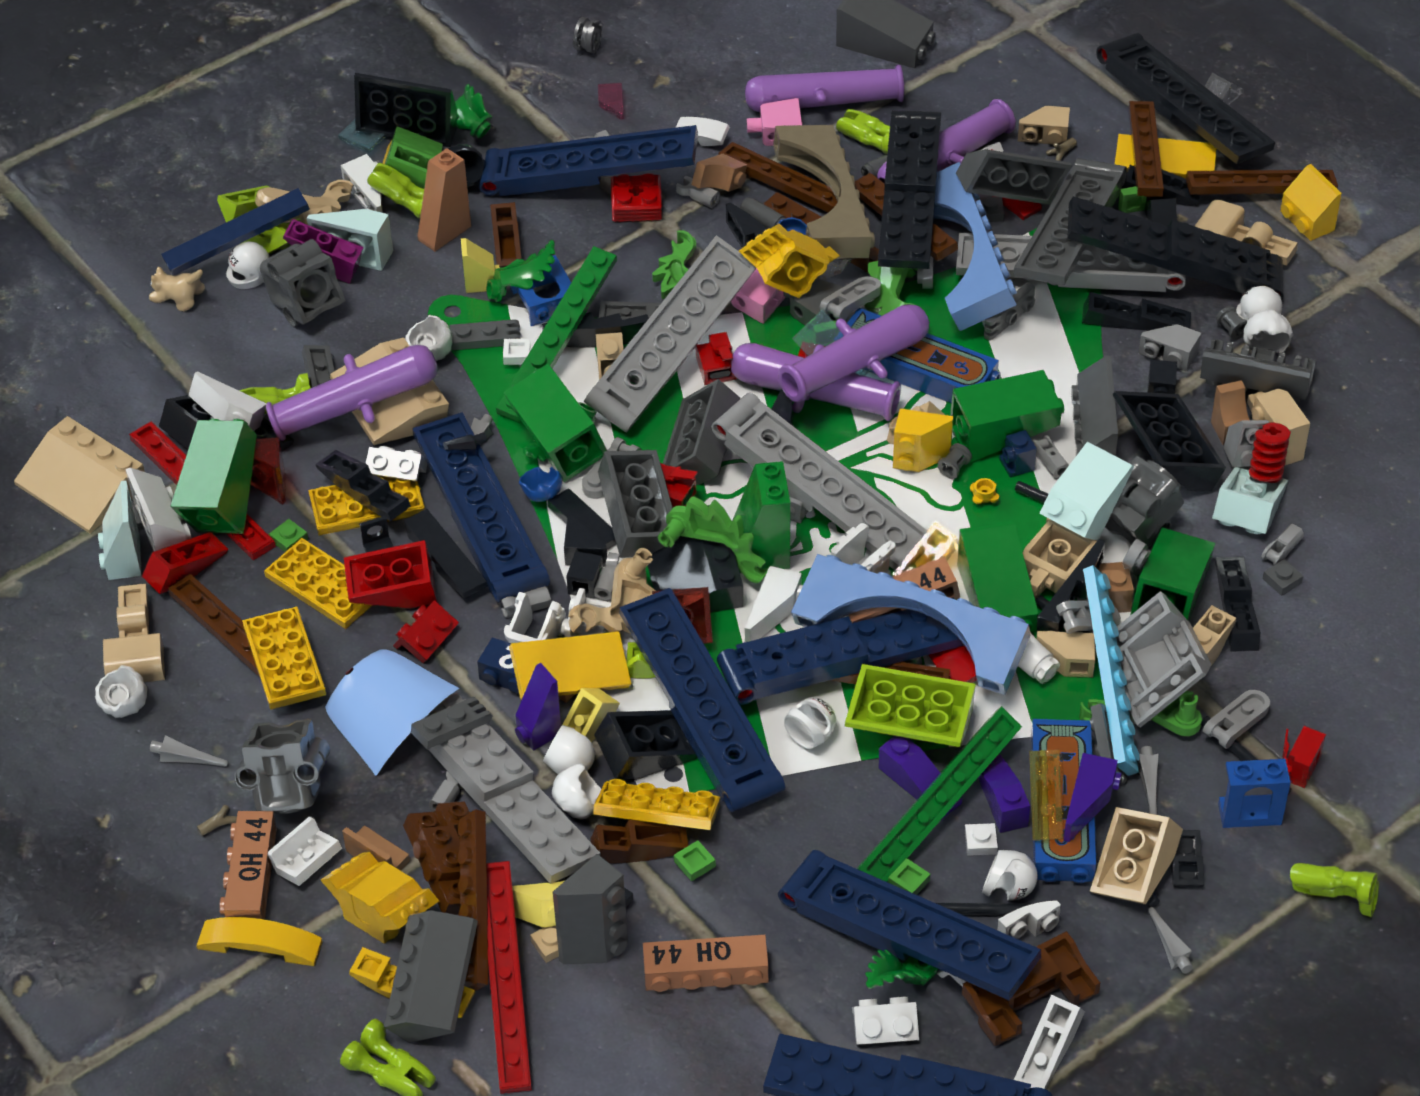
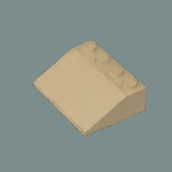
(401, 412)
(76, 473)

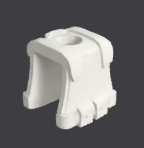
(851, 550)
(523, 617)

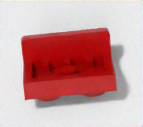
(427, 631)

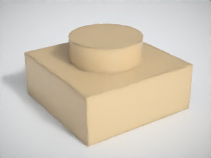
(546, 943)

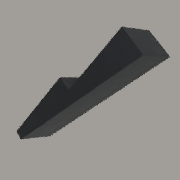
(1118, 313)
(444, 552)
(1073, 587)
(1237, 601)

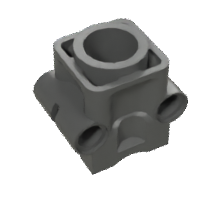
(302, 282)
(1145, 503)
(282, 766)

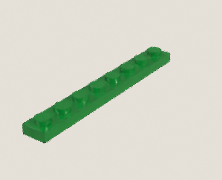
(564, 319)
(941, 795)

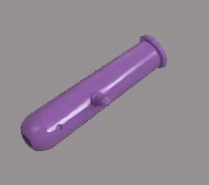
(826, 87)
(970, 134)
(855, 351)
(761, 366)
(354, 390)

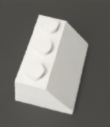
(153, 507)

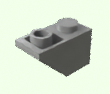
(1171, 344)
(1240, 441)

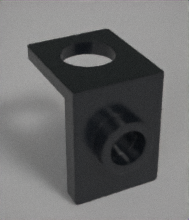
(375, 541)

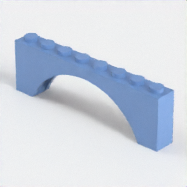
(985, 285)
(840, 589)

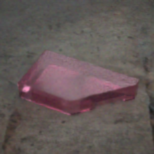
(611, 98)

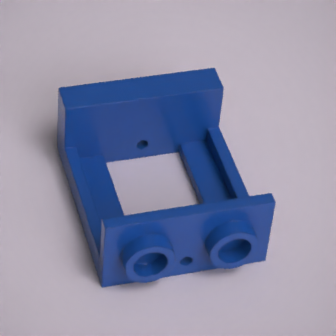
(541, 308)
(1254, 810)

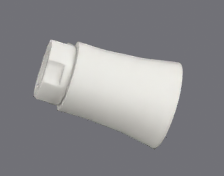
(1038, 661)

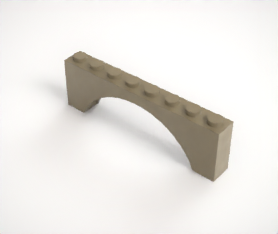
(819, 152)

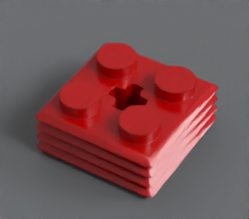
(636, 197)

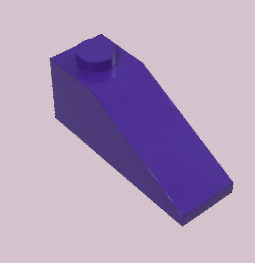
(539, 710)
(908, 767)
(1091, 792)
(1005, 796)

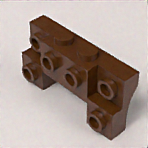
(437, 848)
(1058, 968)

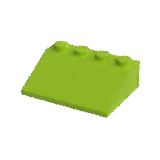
(911, 705)

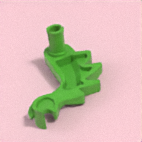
(672, 266)
(891, 285)
(714, 524)

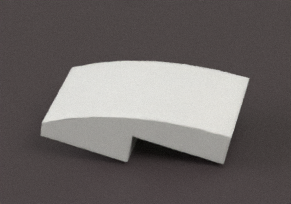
(709, 131)
(1034, 917)

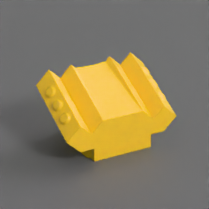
(788, 259)
(377, 895)

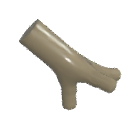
(1061, 149)
(216, 821)

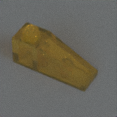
(932, 546)
(1047, 794)

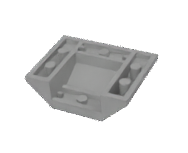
(1159, 657)

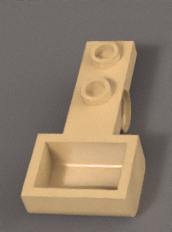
(1228, 221)
(135, 645)

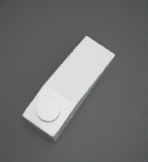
(357, 172)
(226, 402)
(773, 602)
(1049, 1042)

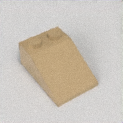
(1135, 855)

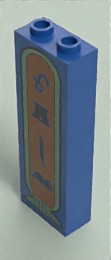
(933, 363)
(1058, 858)

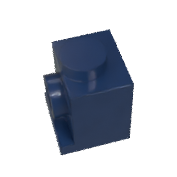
(1018, 454)

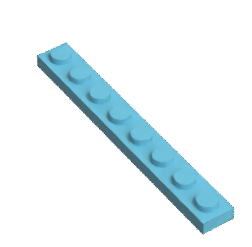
(1111, 674)

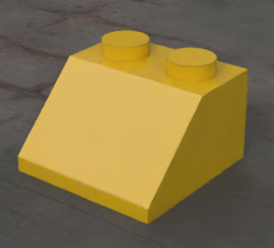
(1311, 203)
(921, 439)

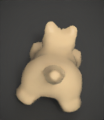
(178, 288)

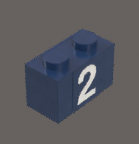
(496, 665)

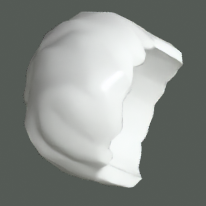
(1268, 331)
(433, 334)
(121, 692)
(575, 791)

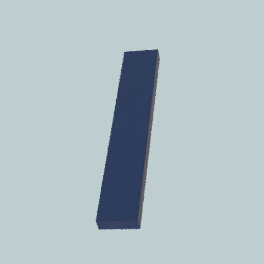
(235, 231)

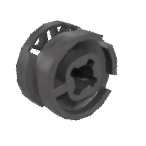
(587, 35)

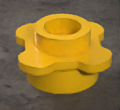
(984, 491)

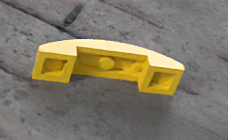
(260, 936)
(378, 974)

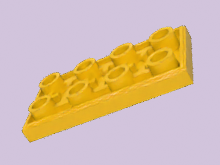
(1175, 155)
(339, 512)
(316, 581)
(284, 658)
(573, 662)
(657, 805)

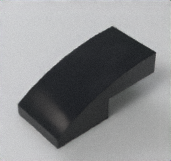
(1188, 862)

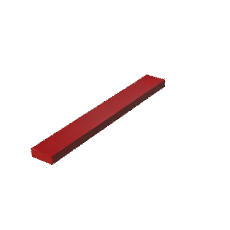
(171, 460)
(506, 981)

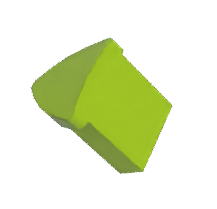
(637, 663)

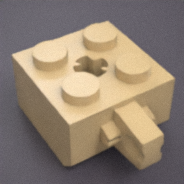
(1281, 408)
(1054, 556)

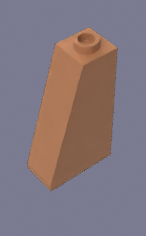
(445, 201)

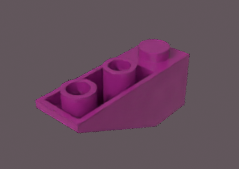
(343, 253)

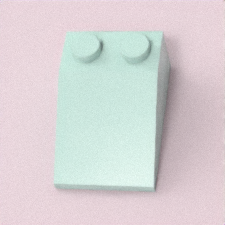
(363, 228)
(1087, 491)
(1248, 501)
(120, 538)

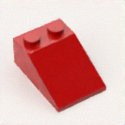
(391, 577)

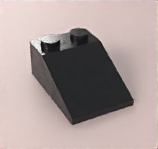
(642, 743)

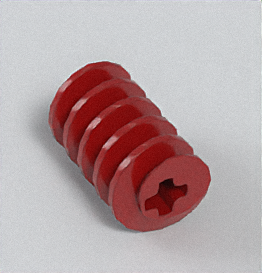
(1269, 452)

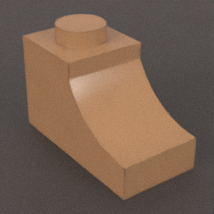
(720, 173)
(1228, 407)
(1121, 585)

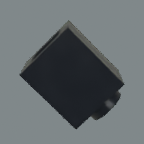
(1162, 377)
(584, 573)

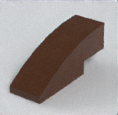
(505, 233)
(638, 841)

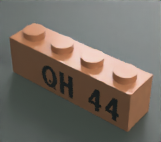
(932, 575)
(249, 865)
(705, 962)

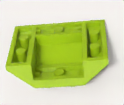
(243, 201)

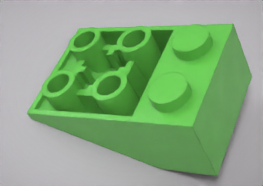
(411, 153)

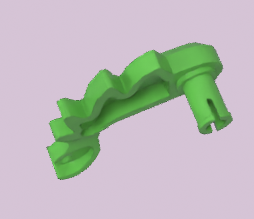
(1177, 717)

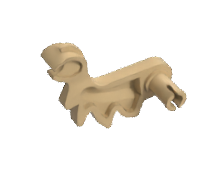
(335, 192)
(628, 587)

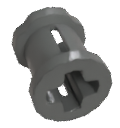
(1232, 322)
(954, 460)

